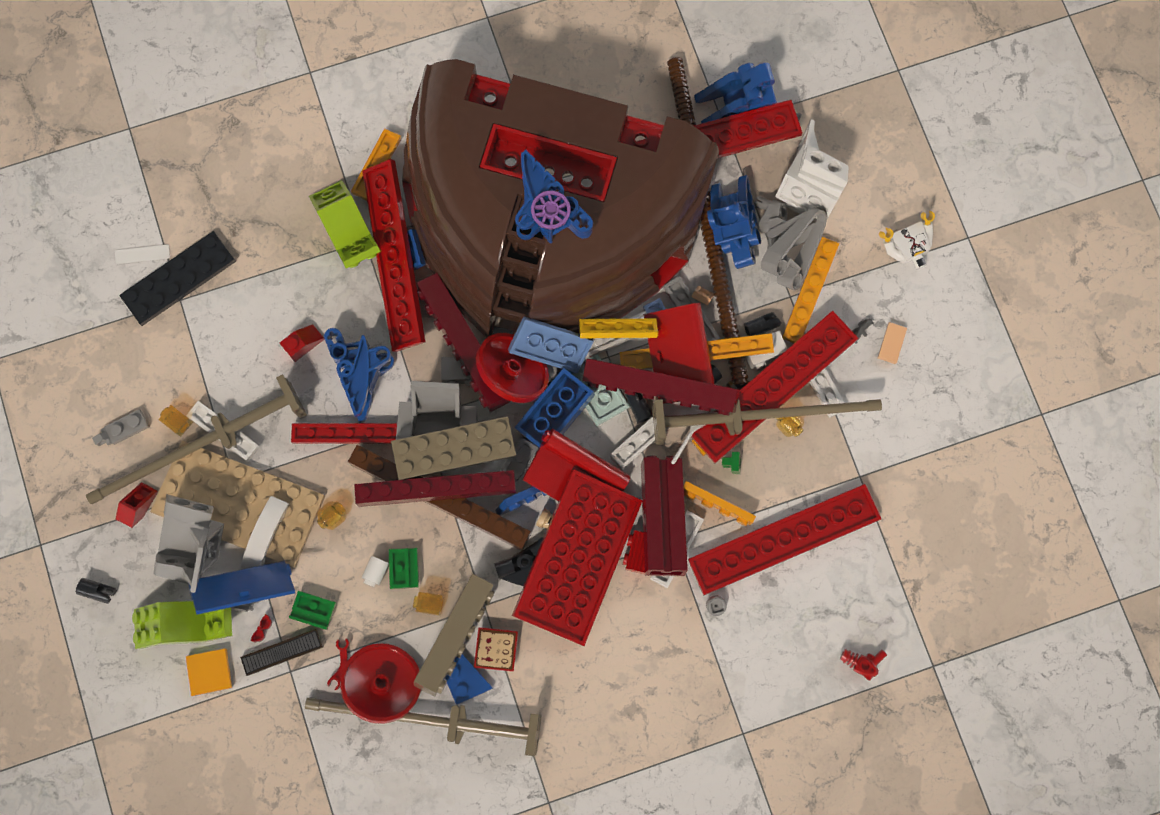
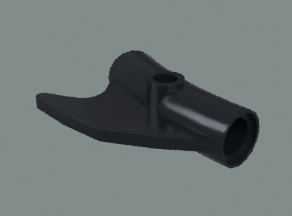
(512, 569)

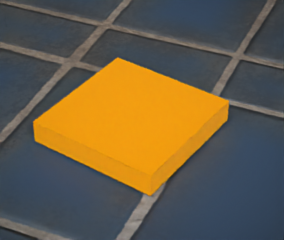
(208, 672)

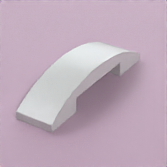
(264, 532)

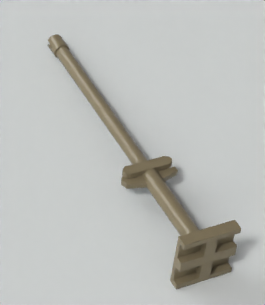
(734, 420)
(224, 431)
(456, 724)

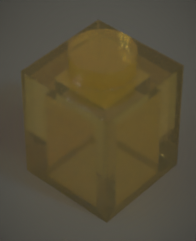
(175, 420)
(428, 603)

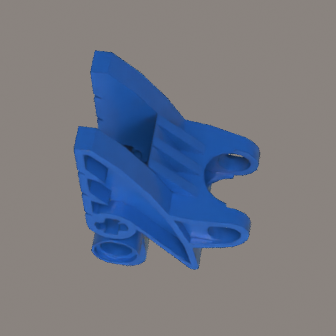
(741, 91)
(538, 181)
(734, 222)
(362, 374)

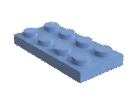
(550, 345)

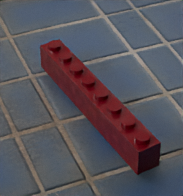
(457, 335)
(661, 385)
(435, 488)

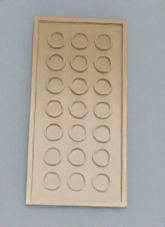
(240, 497)

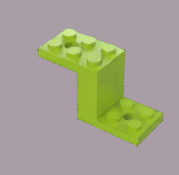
(344, 224)
(178, 624)

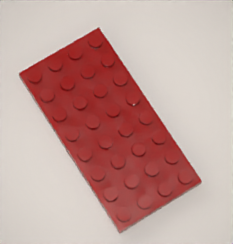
(577, 558)

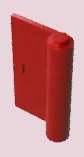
(681, 344)
(559, 456)

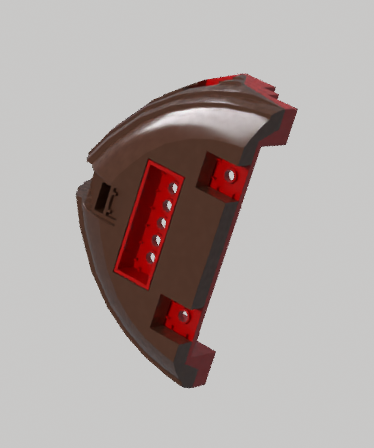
(467, 198)

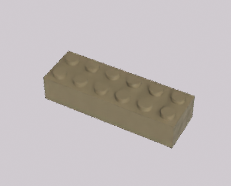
(453, 448)
(453, 635)

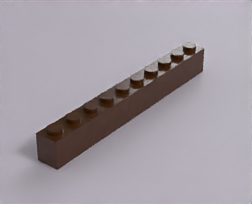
(458, 508)

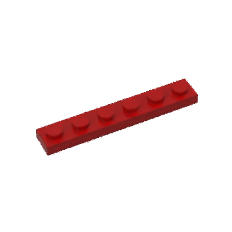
(343, 433)

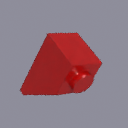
(301, 342)
(135, 505)

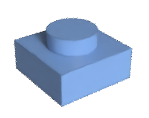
(654, 306)

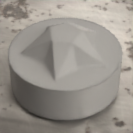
(716, 605)

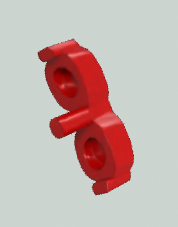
(259, 634)

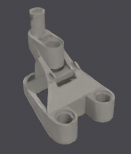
(787, 234)

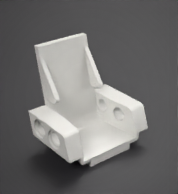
(813, 178)

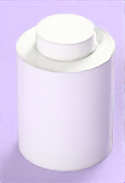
(374, 571)

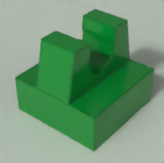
(733, 462)

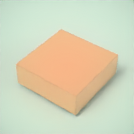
(703, 295)

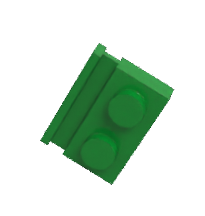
(403, 568)
(312, 610)

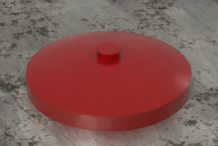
(509, 374)
(380, 683)

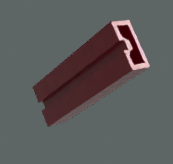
(663, 517)

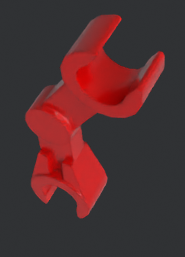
(343, 658)

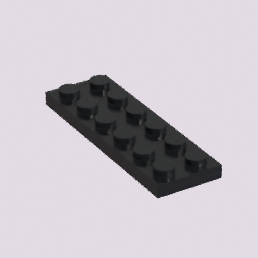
(177, 278)

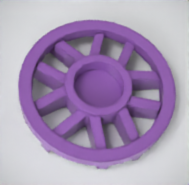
(550, 210)

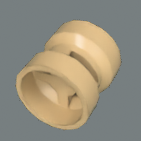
(544, 519)

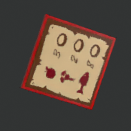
(495, 649)

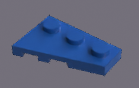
(515, 501)
(466, 681)

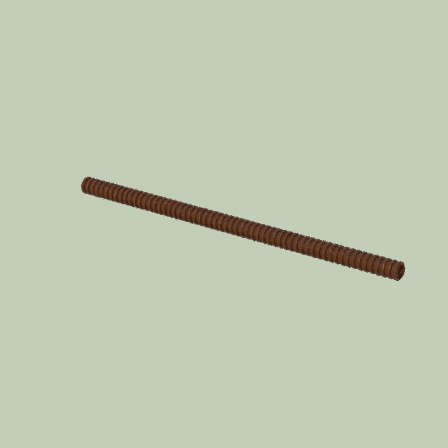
(714, 255)

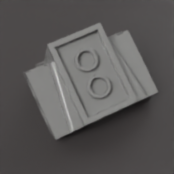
(433, 409)
(187, 541)

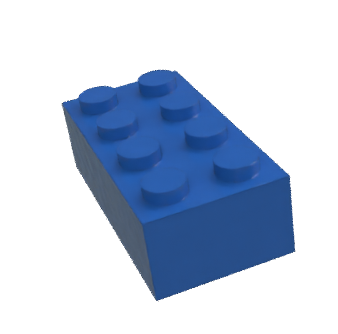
(555, 407)

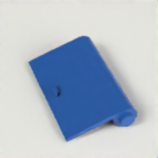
(242, 587)

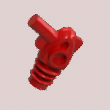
(863, 664)

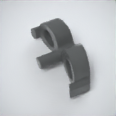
(864, 324)

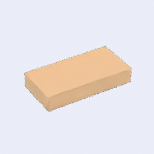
(892, 343)

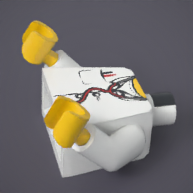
(911, 242)

